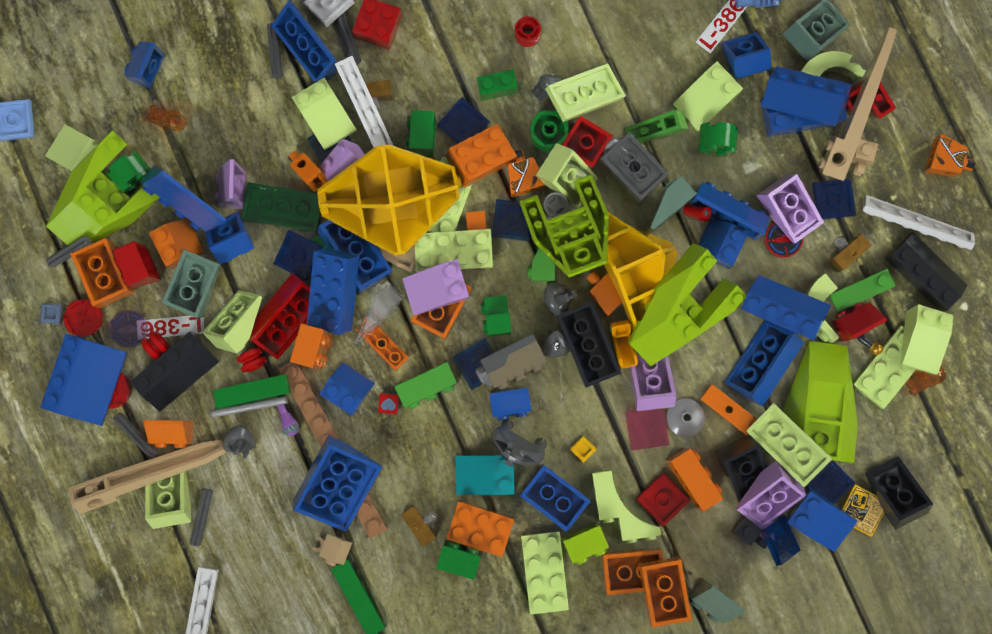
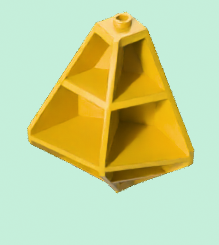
(390, 197)
(636, 265)

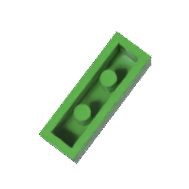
(426, 386)

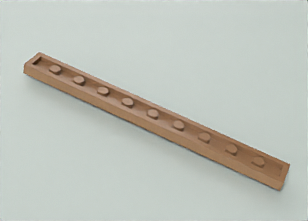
(321, 429)

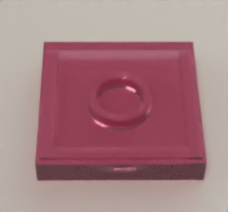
(646, 429)

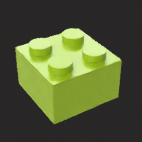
(585, 543)

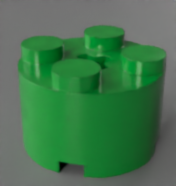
(548, 120)
(718, 139)
(128, 171)

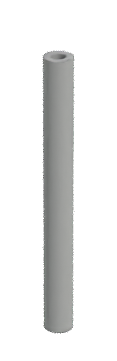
(249, 406)

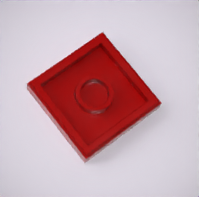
(662, 499)

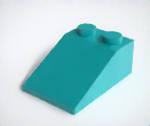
(484, 475)

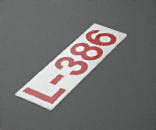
(720, 26)
(176, 326)

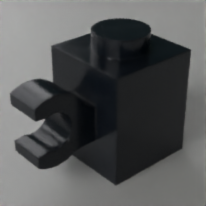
(748, 532)

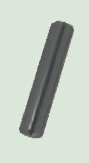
(347, 38)
(274, 49)
(64, 253)
(136, 436)
(201, 517)

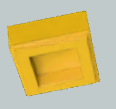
(583, 449)

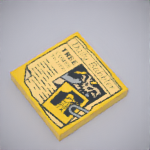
(864, 508)

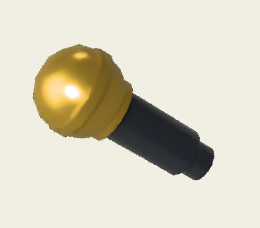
(874, 347)

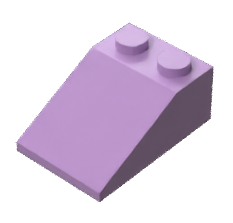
(340, 158)
(231, 185)
(790, 207)
(436, 287)
(653, 385)
(770, 495)

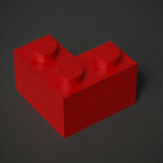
(882, 103)

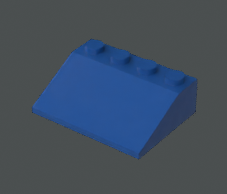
(182, 199)
(83, 379)
(336, 484)

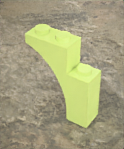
(610, 507)

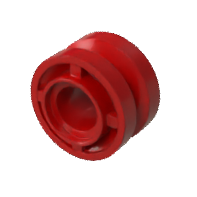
(527, 23)
(154, 345)
(251, 360)

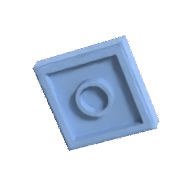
(16, 120)

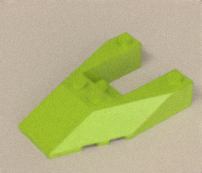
(92, 202)
(574, 239)
(674, 315)

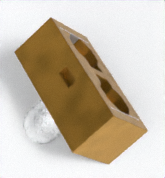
(380, 91)
(848, 251)
(420, 524)

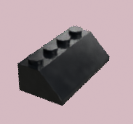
(927, 272)
(588, 344)
(174, 371)

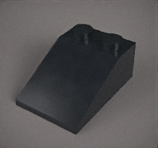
(741, 464)
(898, 493)

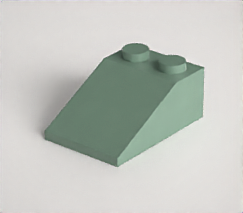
(816, 29)
(674, 197)
(192, 284)
(714, 602)

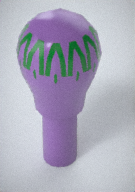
(289, 424)

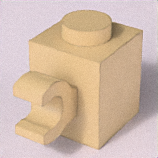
(864, 156)
(333, 549)

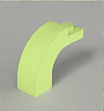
(834, 62)
(820, 290)

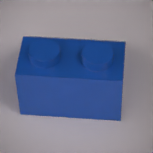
(746, 55)
(144, 64)
(229, 239)
(723, 241)
(347, 389)
(510, 403)

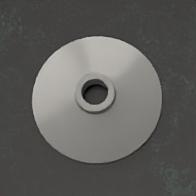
(675, 417)

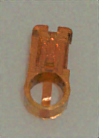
(164, 118)
(923, 381)

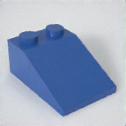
(821, 520)

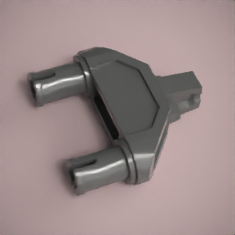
(517, 448)

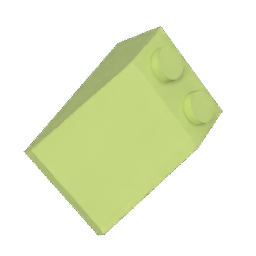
(708, 96)
(324, 113)
(70, 147)
(561, 170)
(234, 322)
(925, 338)
(168, 502)

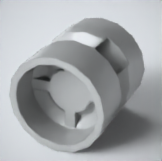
(555, 205)

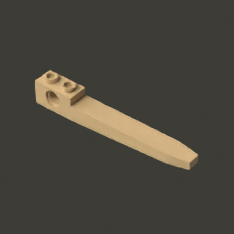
(855, 125)
(107, 487)

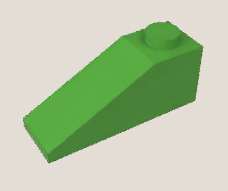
(659, 127)
(542, 268)
(862, 290)

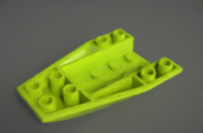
(824, 400)

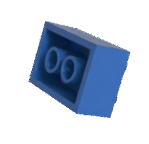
(554, 497)

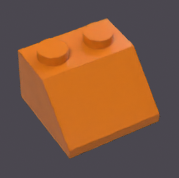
(173, 239)
(169, 432)

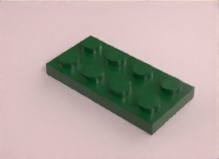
(281, 207)

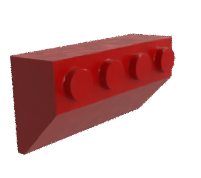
(281, 317)

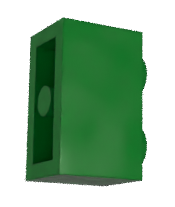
(497, 85)

